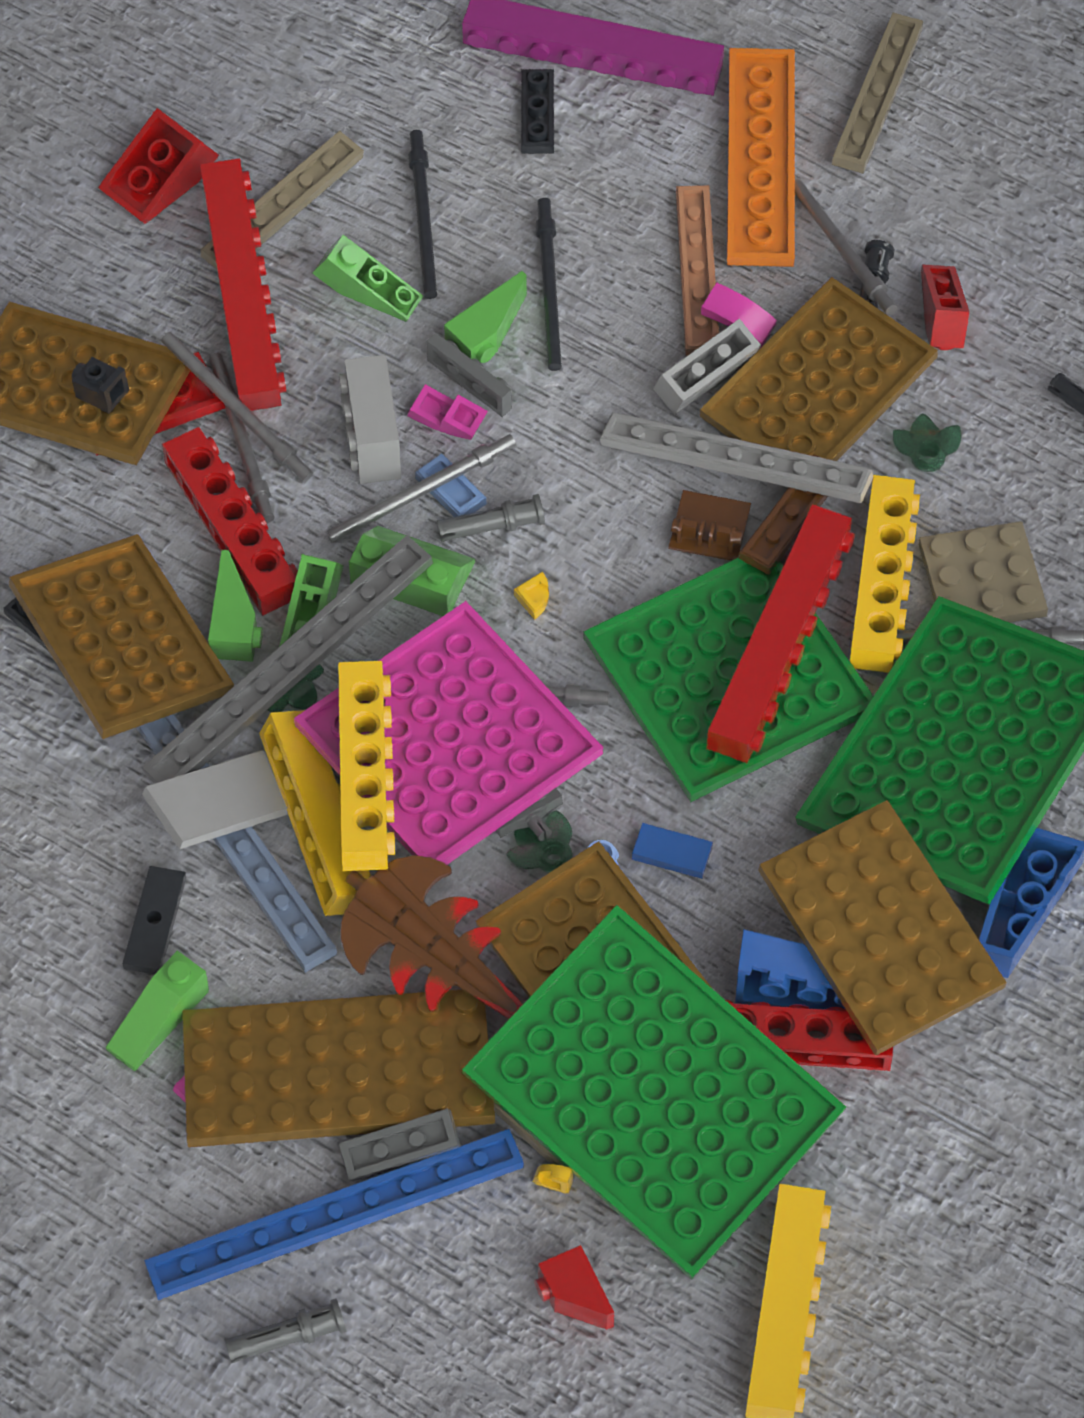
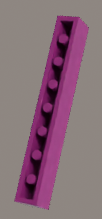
(594, 45)

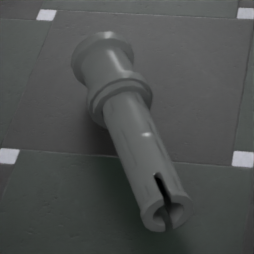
(507, 516)
(304, 1327)

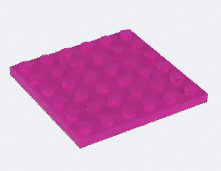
(467, 733)

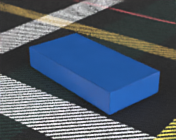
(672, 850)

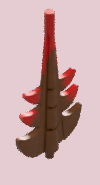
(394, 911)

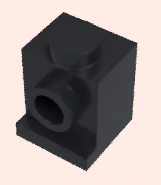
(99, 384)

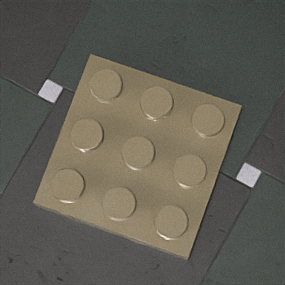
(986, 571)

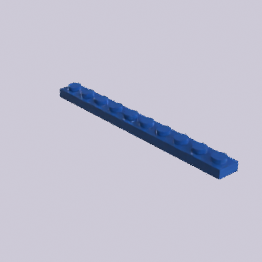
(333, 1214)

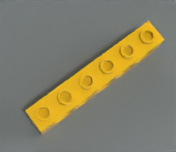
(888, 499)
(361, 847)

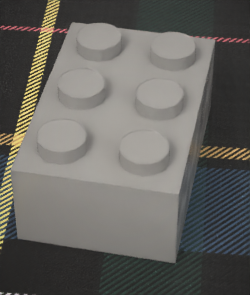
(370, 419)

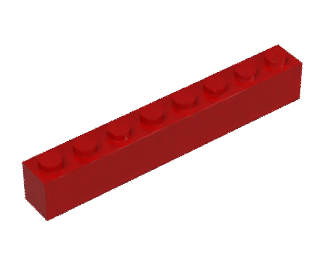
(241, 285)
(780, 633)

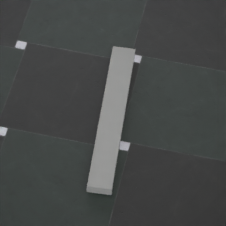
(737, 457)

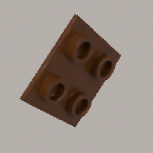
(709, 525)

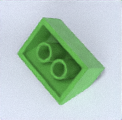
(435, 588)

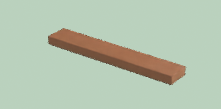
(696, 263)

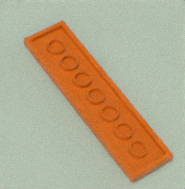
(761, 157)

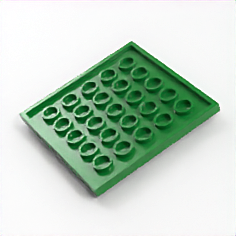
(680, 655)

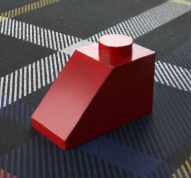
(574, 1288)

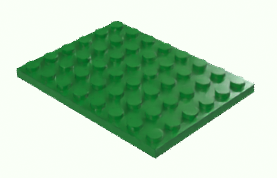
(962, 744)
(654, 1091)

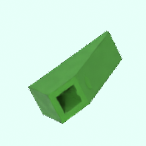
(366, 280)

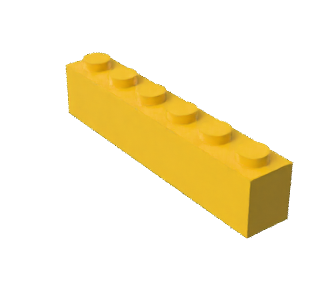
(312, 806)
(786, 1303)

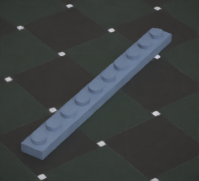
(260, 874)

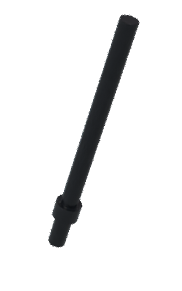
(419, 163)
(546, 232)

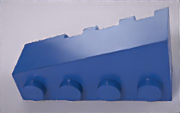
(1029, 896)
(781, 974)

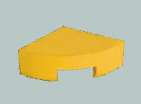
(533, 595)
(554, 1177)

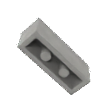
(706, 367)

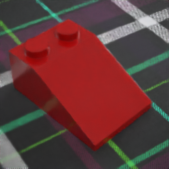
(156, 167)

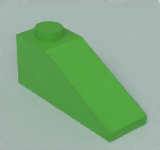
(485, 324)
(313, 590)
(233, 619)
(158, 1010)

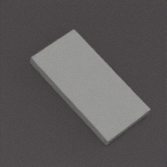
(217, 799)

